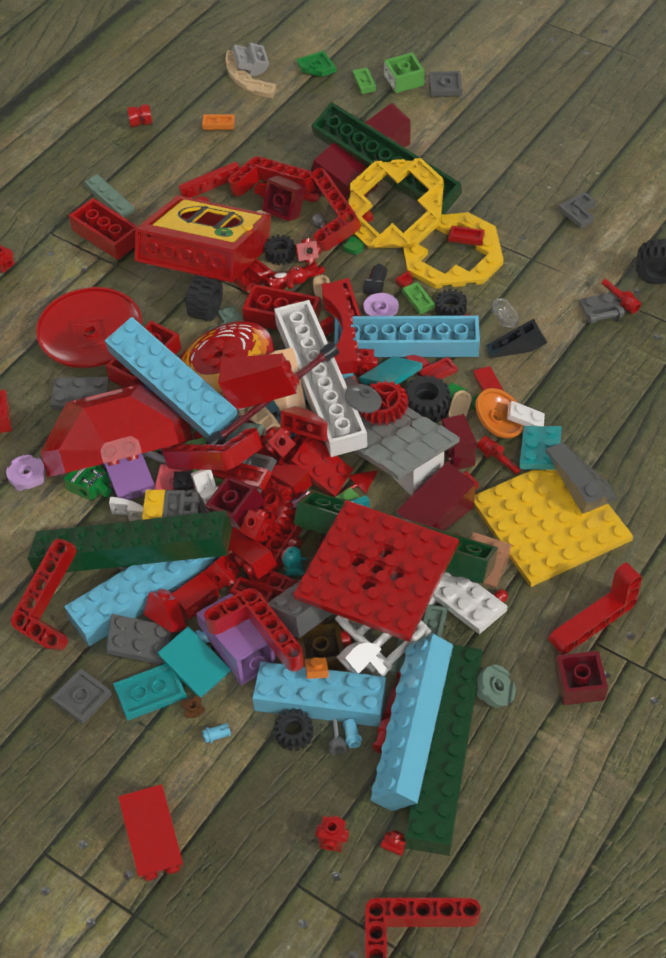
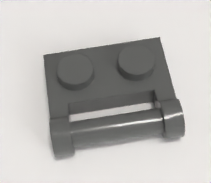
(601, 307)

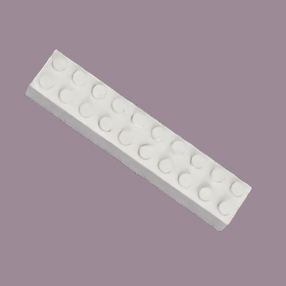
(323, 384)

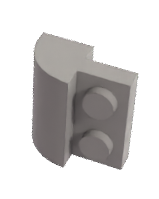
(251, 58)

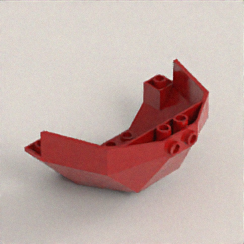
(110, 429)

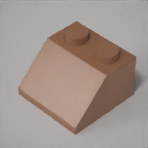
(502, 558)

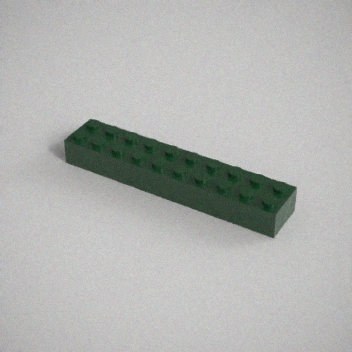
(370, 146)
(139, 541)
(471, 559)
(434, 816)

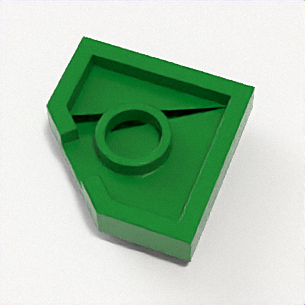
(316, 64)

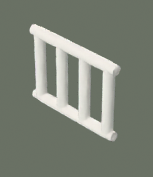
(358, 636)

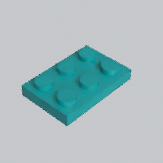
(535, 442)

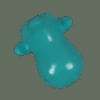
(292, 562)

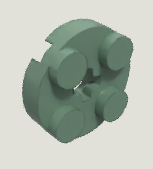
(487, 690)

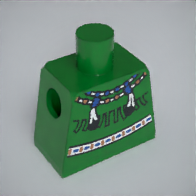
(88, 482)

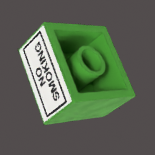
(404, 72)

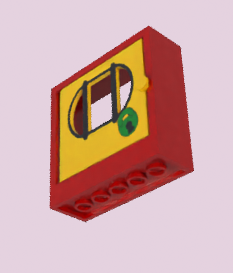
(202, 238)

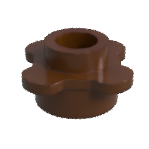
(193, 712)

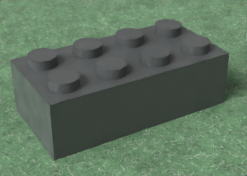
(297, 615)

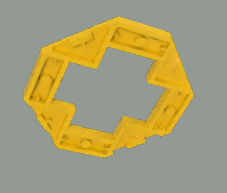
(430, 201)
(457, 275)

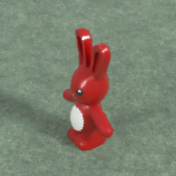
(295, 275)

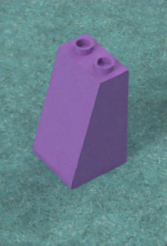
(129, 478)
(239, 647)

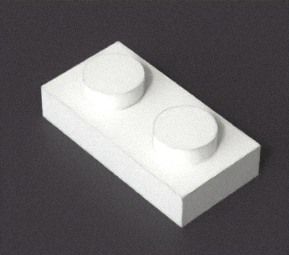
(524, 415)

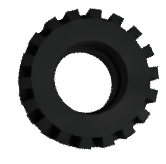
(652, 261)
(204, 298)
(431, 389)

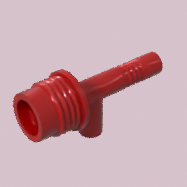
(629, 301)
(491, 448)

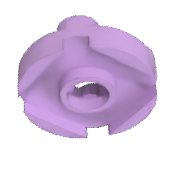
(26, 481)

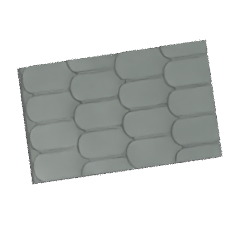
(408, 449)

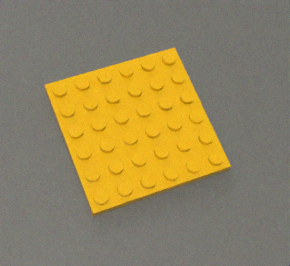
(546, 525)

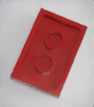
(324, 471)

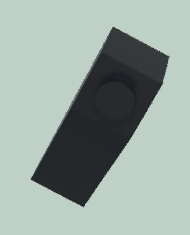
(520, 340)

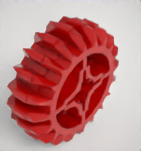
(393, 403)

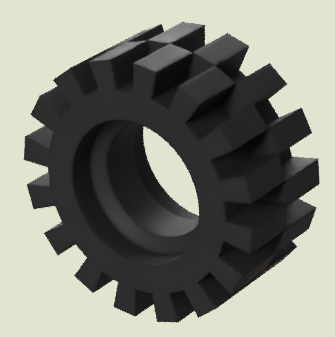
(279, 243)
(451, 297)
(293, 740)

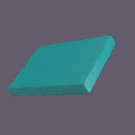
(393, 369)
(194, 662)
(149, 691)

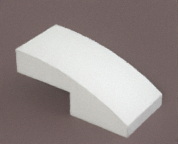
(126, 507)

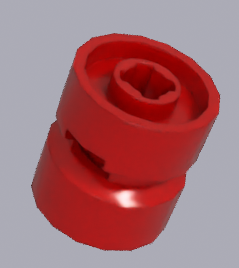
(139, 115)

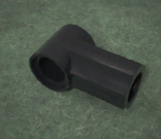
(375, 282)

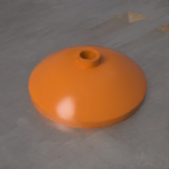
(492, 412)

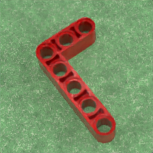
(263, 169)
(347, 220)
(212, 455)
(277, 546)
(43, 596)
(252, 606)
(600, 614)
(413, 919)

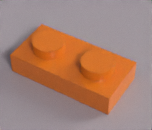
(218, 122)

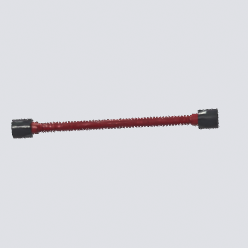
(326, 353)

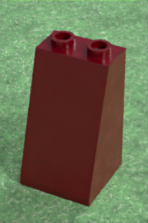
(393, 124)
(341, 168)
(441, 499)

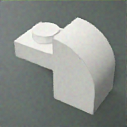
(204, 485)
(359, 655)

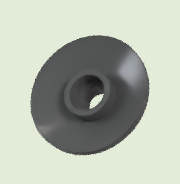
(363, 398)

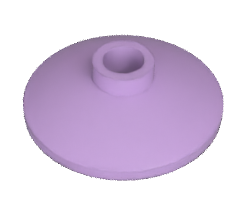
(381, 305)

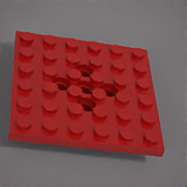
(377, 570)

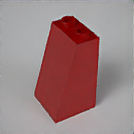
(256, 379)
(151, 832)

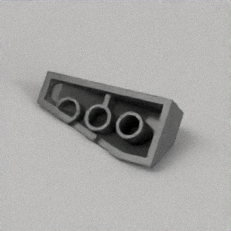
(583, 483)

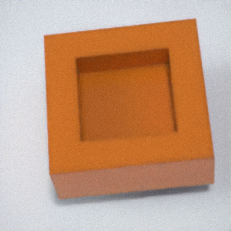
(316, 668)

